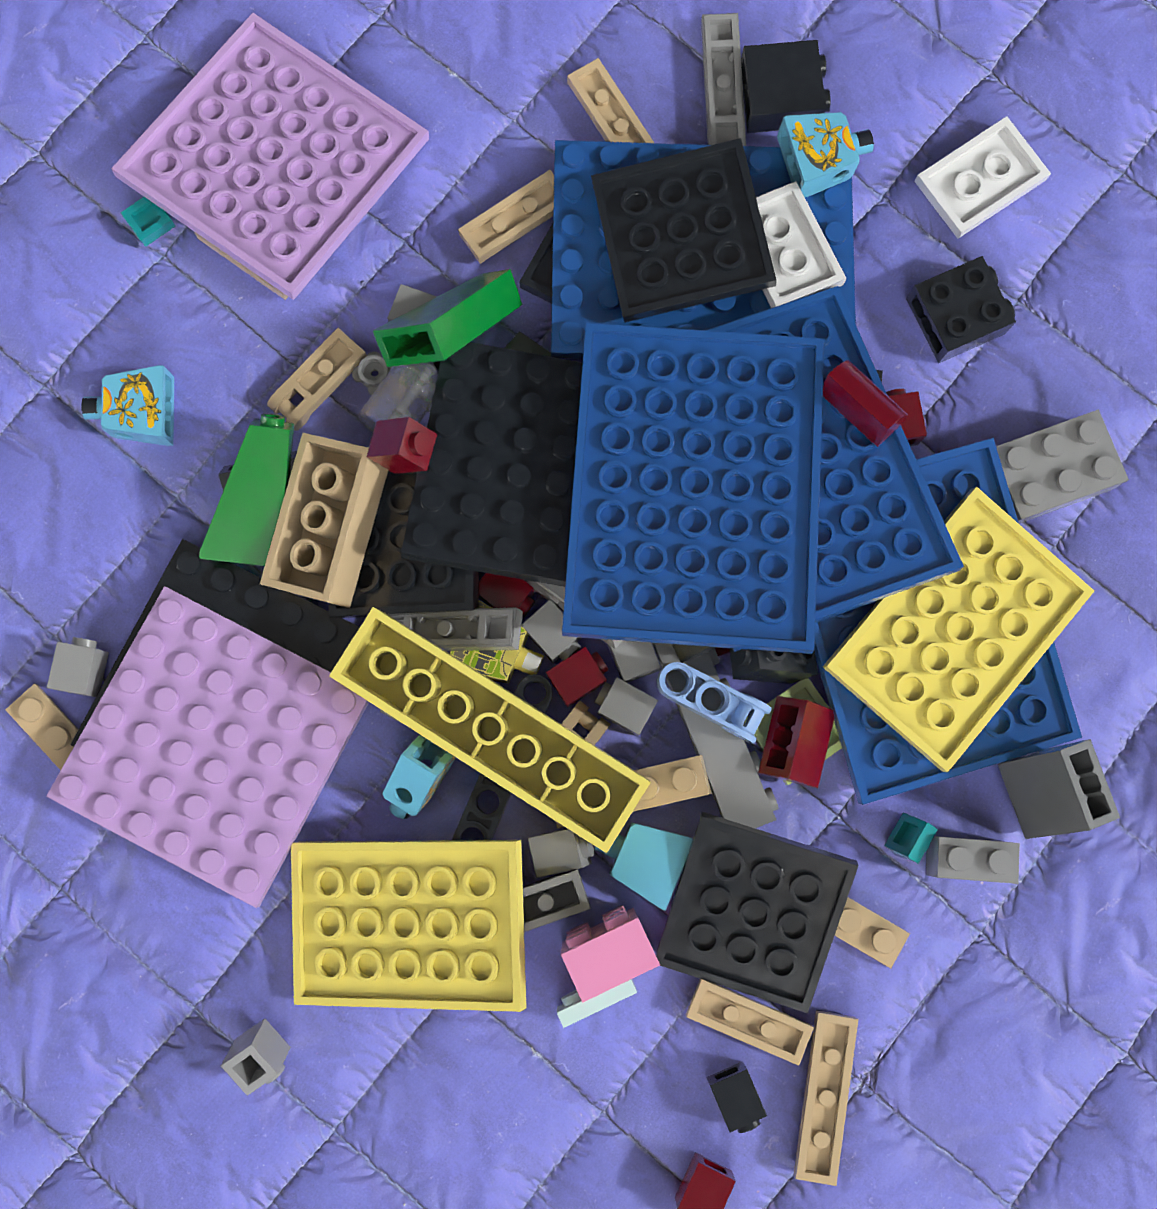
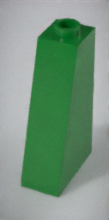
(449, 320)
(252, 495)

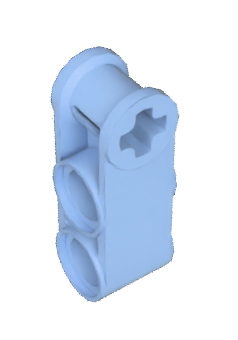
(733, 707)

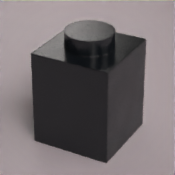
(737, 1098)

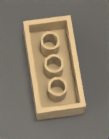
(325, 521)

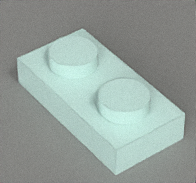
(574, 1010)

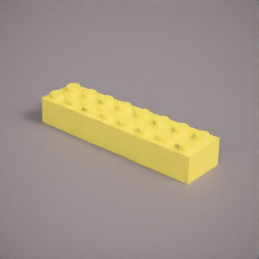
(490, 729)

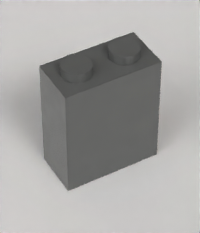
(1059, 790)

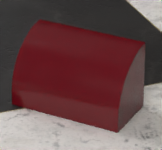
(862, 402)
(797, 741)

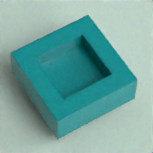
(147, 220)
(911, 837)

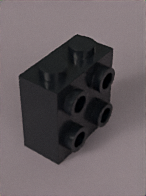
(782, 83)
(961, 309)
(772, 665)

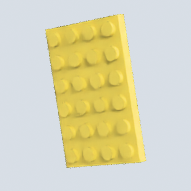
(958, 646)
(409, 924)

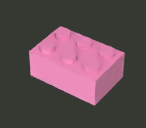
(607, 953)

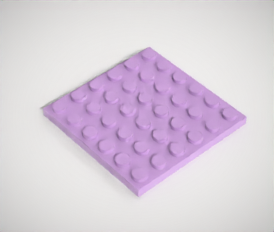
(271, 155)
(209, 747)

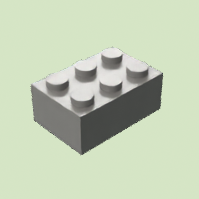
(1060, 466)

